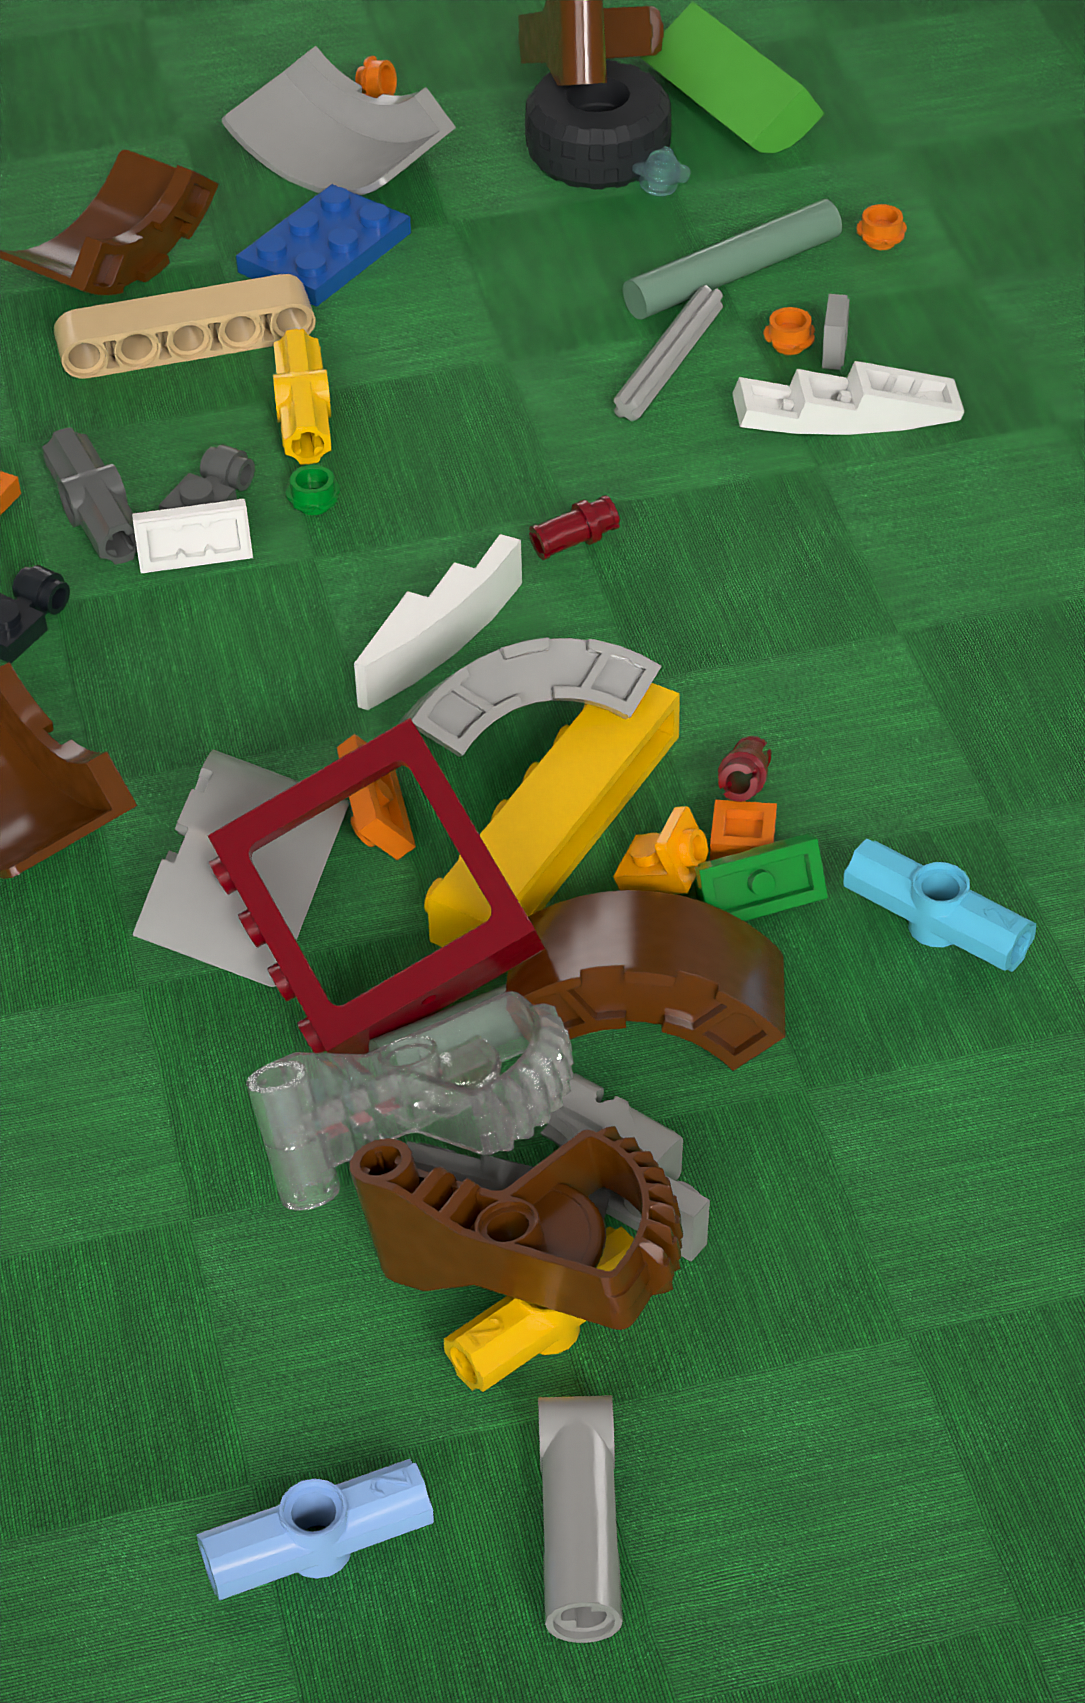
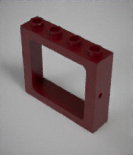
(422, 987)

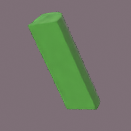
(734, 82)

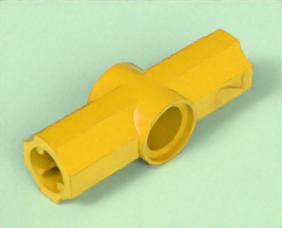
(302, 396)
(519, 1330)

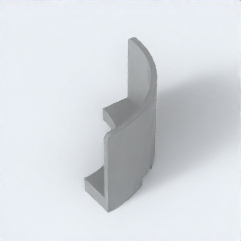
(323, 131)
(530, 674)
(186, 901)

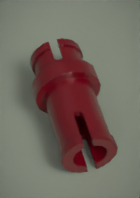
(582, 524)
(744, 769)

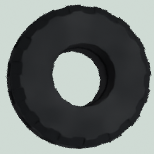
(597, 130)

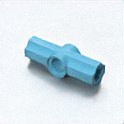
(939, 905)

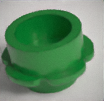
(312, 489)

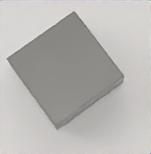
(835, 331)

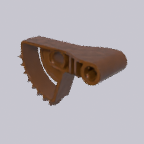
(581, 35)
(531, 1238)

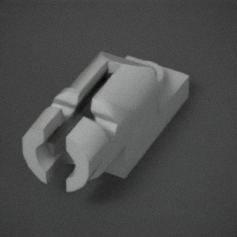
(583, 1111)

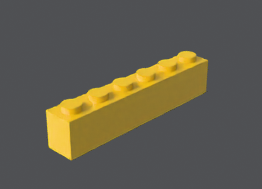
(559, 810)

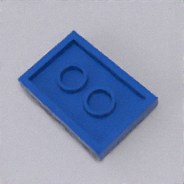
(326, 242)

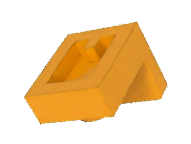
(664, 859)

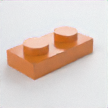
(380, 810)

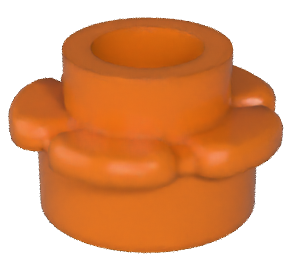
(376, 77)
(882, 226)
(790, 330)

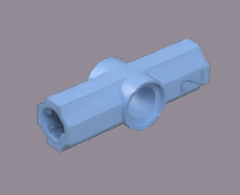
(275, 1540)

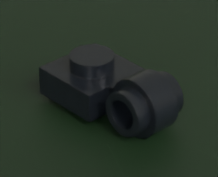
(23, 619)

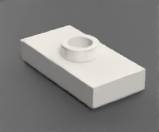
(192, 535)

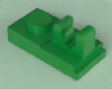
(764, 878)

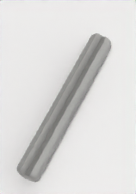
(668, 353)

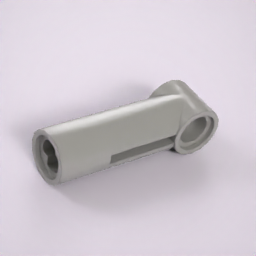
(579, 1518)

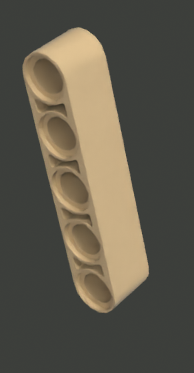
(181, 325)

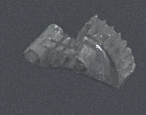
(431, 1083)

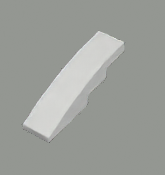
(864, 402)
(433, 628)

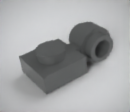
(222, 473)

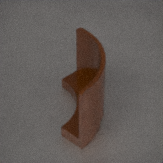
(124, 228)
(47, 788)
(660, 964)

